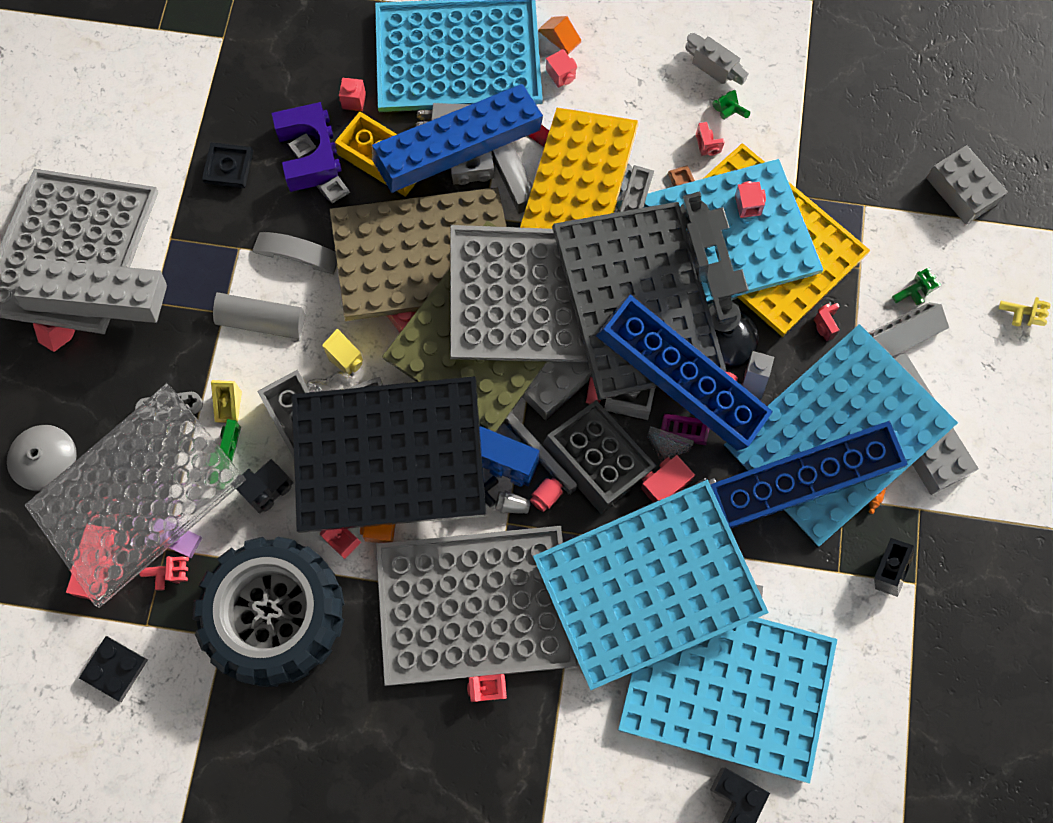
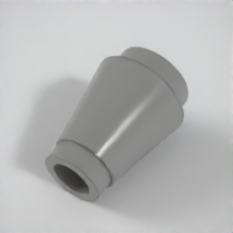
(511, 503)

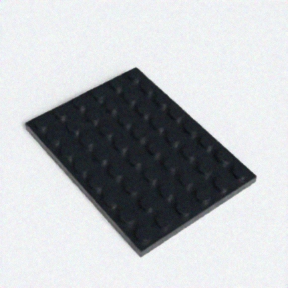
(387, 455)

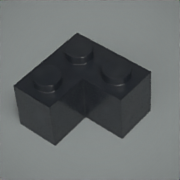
(264, 486)
(745, 797)

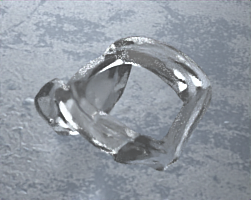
(335, 381)

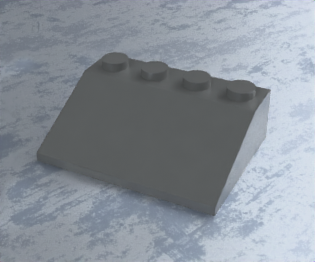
(598, 456)

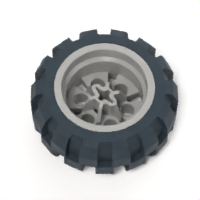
(241, 575)

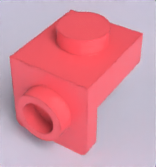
(824, 322)
(341, 541)
(487, 687)

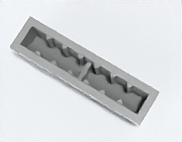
(513, 175)
(258, 315)
(911, 328)

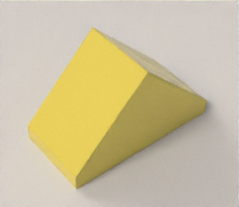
(226, 400)

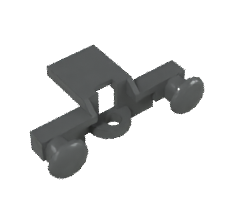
(705, 231)

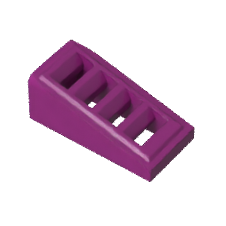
(686, 421)

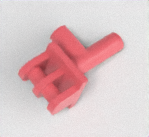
(174, 572)

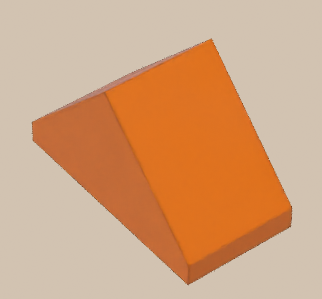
(561, 33)

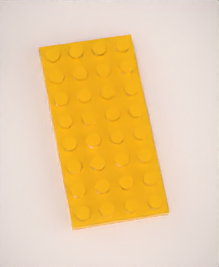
(580, 168)

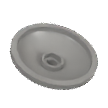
(54, 456)

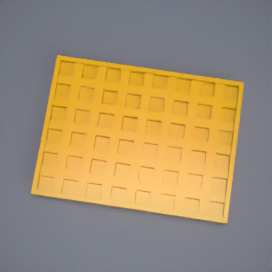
(836, 248)

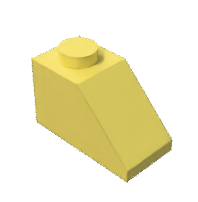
(342, 352)

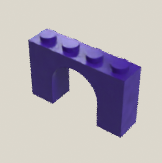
(320, 165)

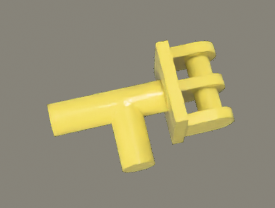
(1020, 310)

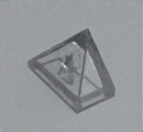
(668, 444)

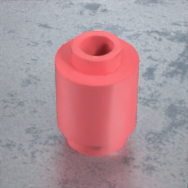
(546, 494)

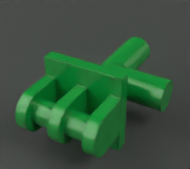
(729, 105)
(921, 284)

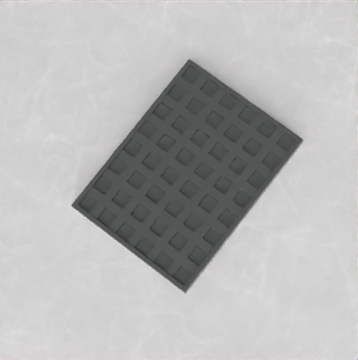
(639, 256)

